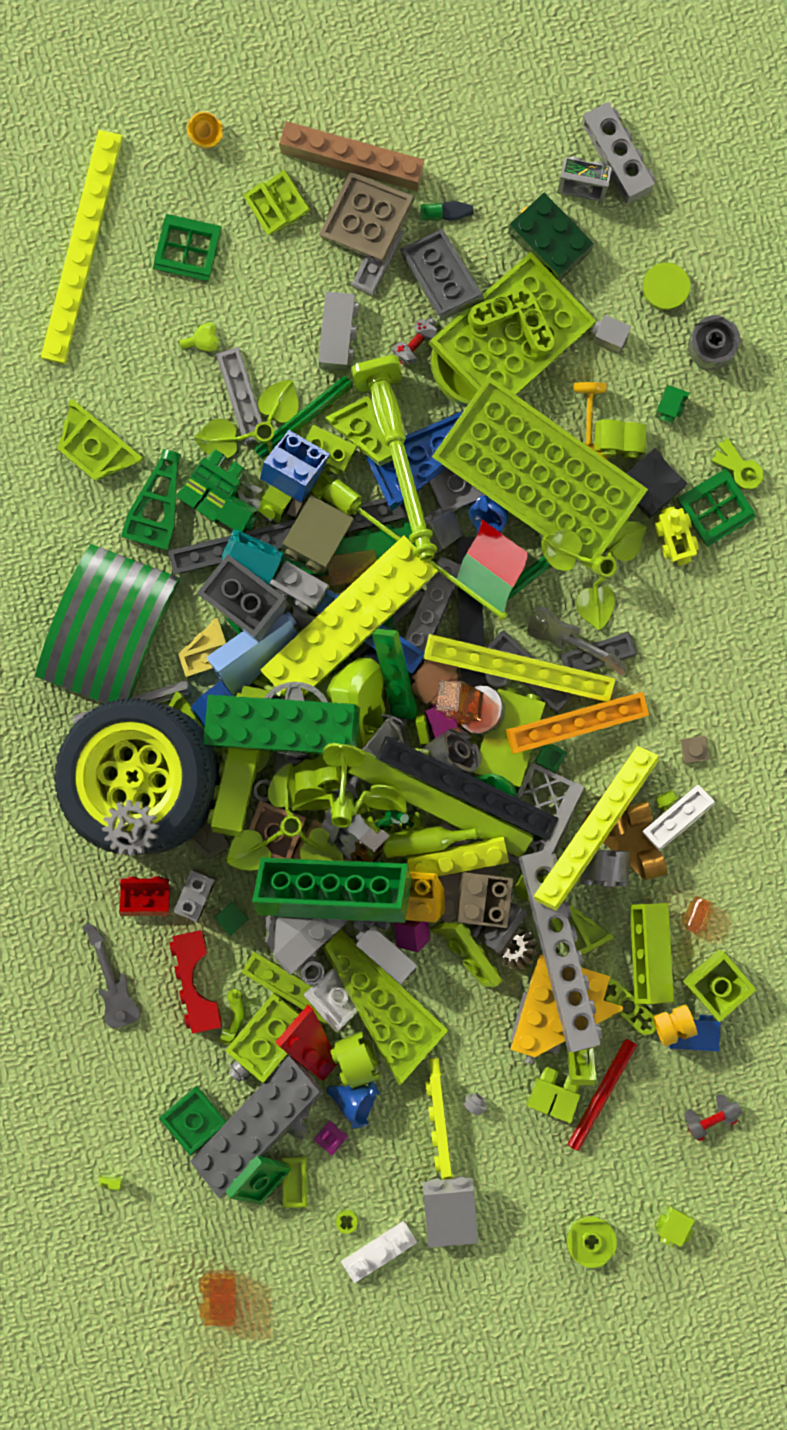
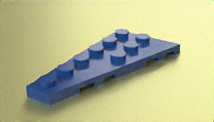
(419, 450)

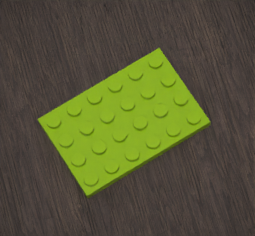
(503, 347)

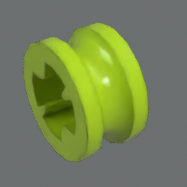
(354, 1222)

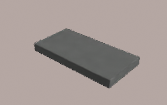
(441, 274)

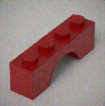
(202, 1013)

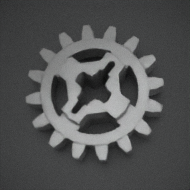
(126, 818)

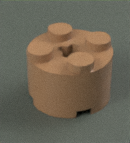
(427, 677)

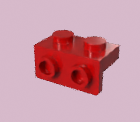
(144, 896)

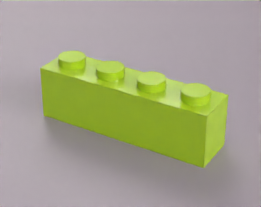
(651, 953)

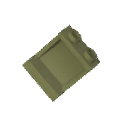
(316, 535)

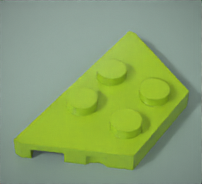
(93, 445)

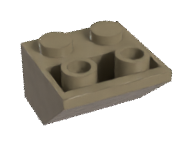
(484, 899)

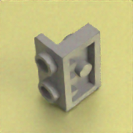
(299, 586)

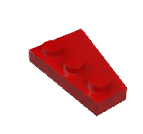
(308, 1044)

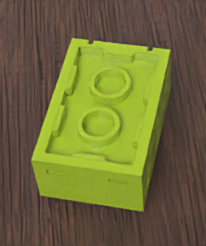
(256, 1043)

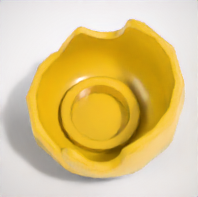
(204, 130)

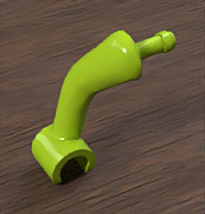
(235, 1000)

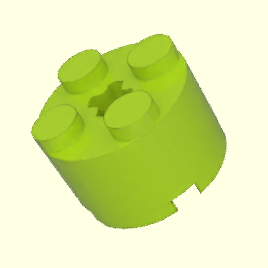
(356, 1060)

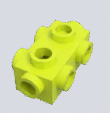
(675, 530)

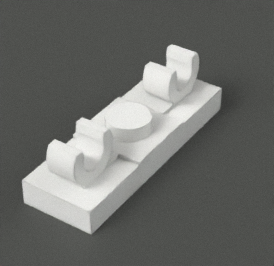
(678, 817)
(379, 1251)

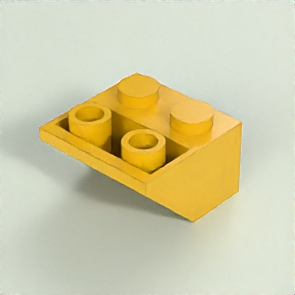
(425, 898)

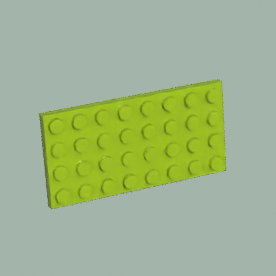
(538, 469)

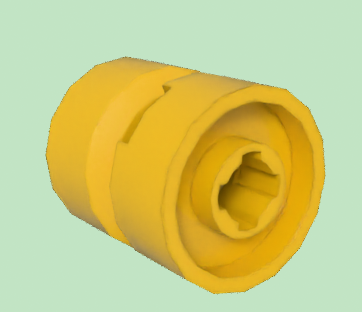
(675, 1025)

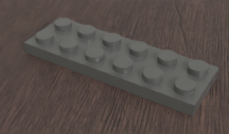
(256, 1125)

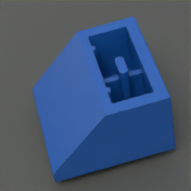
(294, 466)

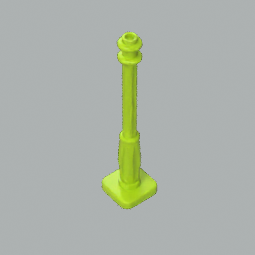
(378, 377)

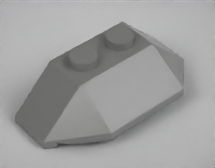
(300, 938)

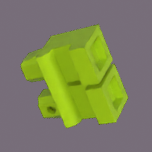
(544, 1092)

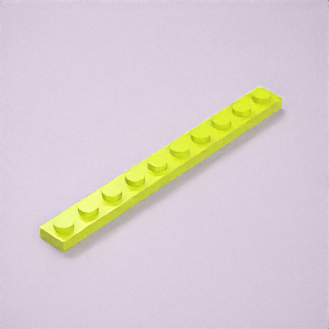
(81, 247)

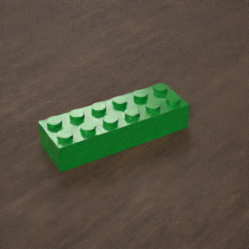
(279, 724)
(332, 889)

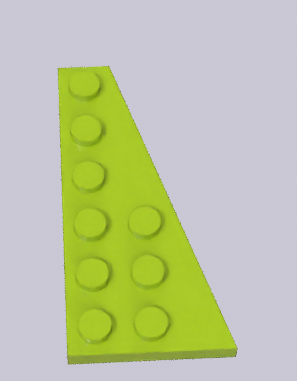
(392, 1016)

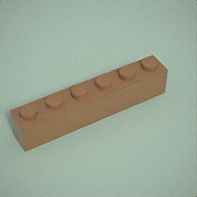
(351, 156)

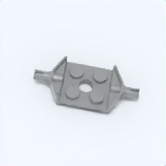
(392, 728)

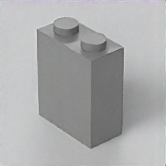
(385, 953)
(450, 1212)

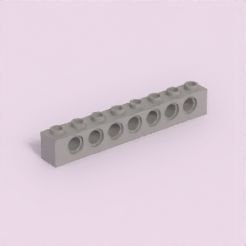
(574, 1038)

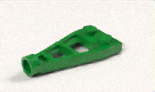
(148, 531)

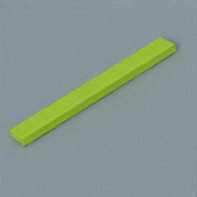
(443, 804)

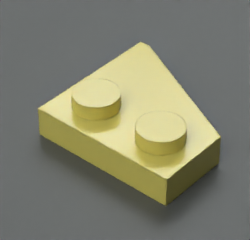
(205, 643)

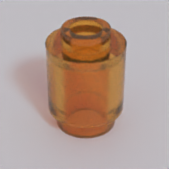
(697, 915)

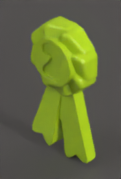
(745, 473)

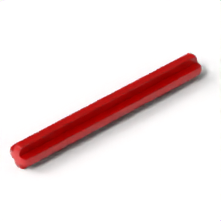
(602, 1094)

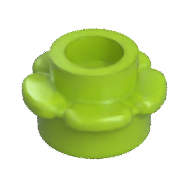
(667, 800)

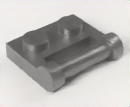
(497, 936)

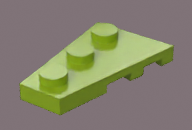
(360, 427)
(474, 959)

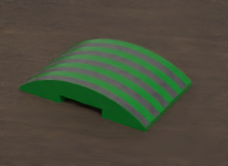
(105, 625)

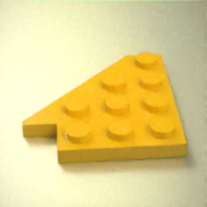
(539, 1020)

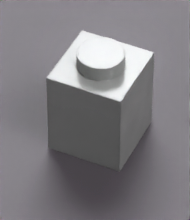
(610, 333)

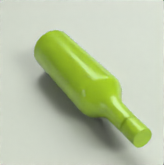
(424, 841)

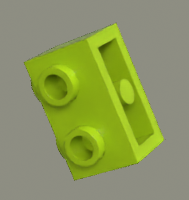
(340, 450)

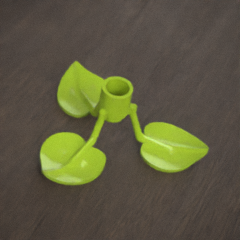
(276, 401)
(562, 550)
(315, 798)
(248, 849)

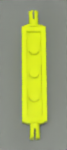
(436, 1114)

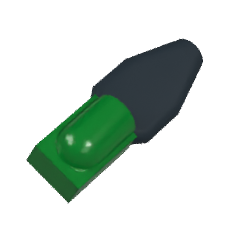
(448, 211)

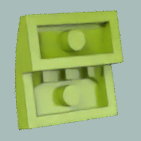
(277, 202)

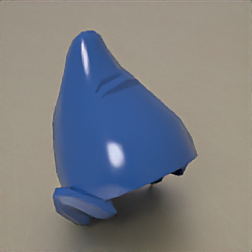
(488, 511)
(354, 1102)

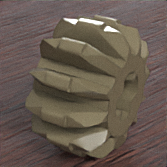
(519, 958)

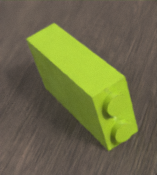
(495, 747)

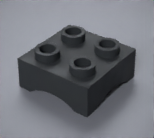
(660, 481)

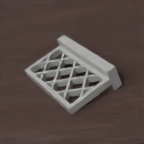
(564, 813)

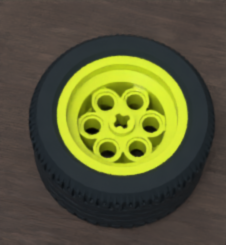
(144, 726)

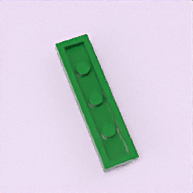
(395, 673)

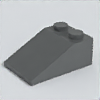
(243, 598)

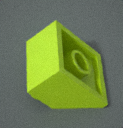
(719, 985)

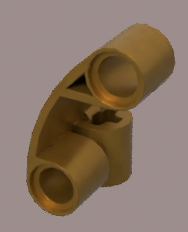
(629, 837)

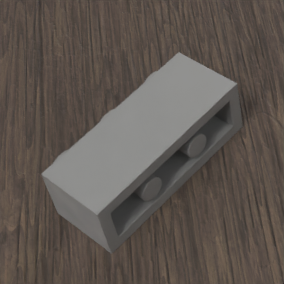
(338, 331)

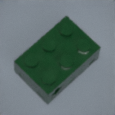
(550, 236)

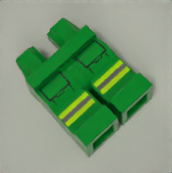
(211, 485)

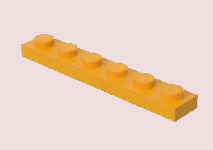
(577, 722)

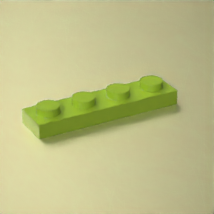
(278, 981)

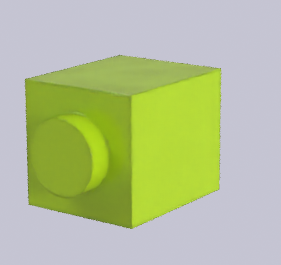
(275, 504)

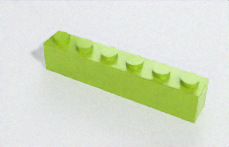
(236, 783)

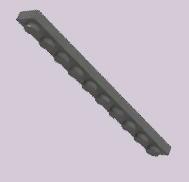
(210, 552)

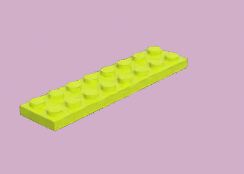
(351, 618)

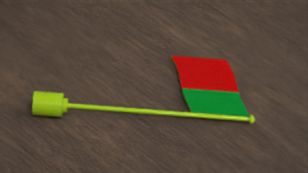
(487, 569)

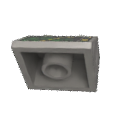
(584, 179)

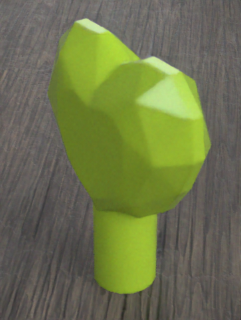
(203, 338)

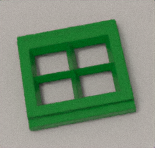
(183, 268)
(727, 525)

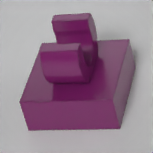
(330, 1137)

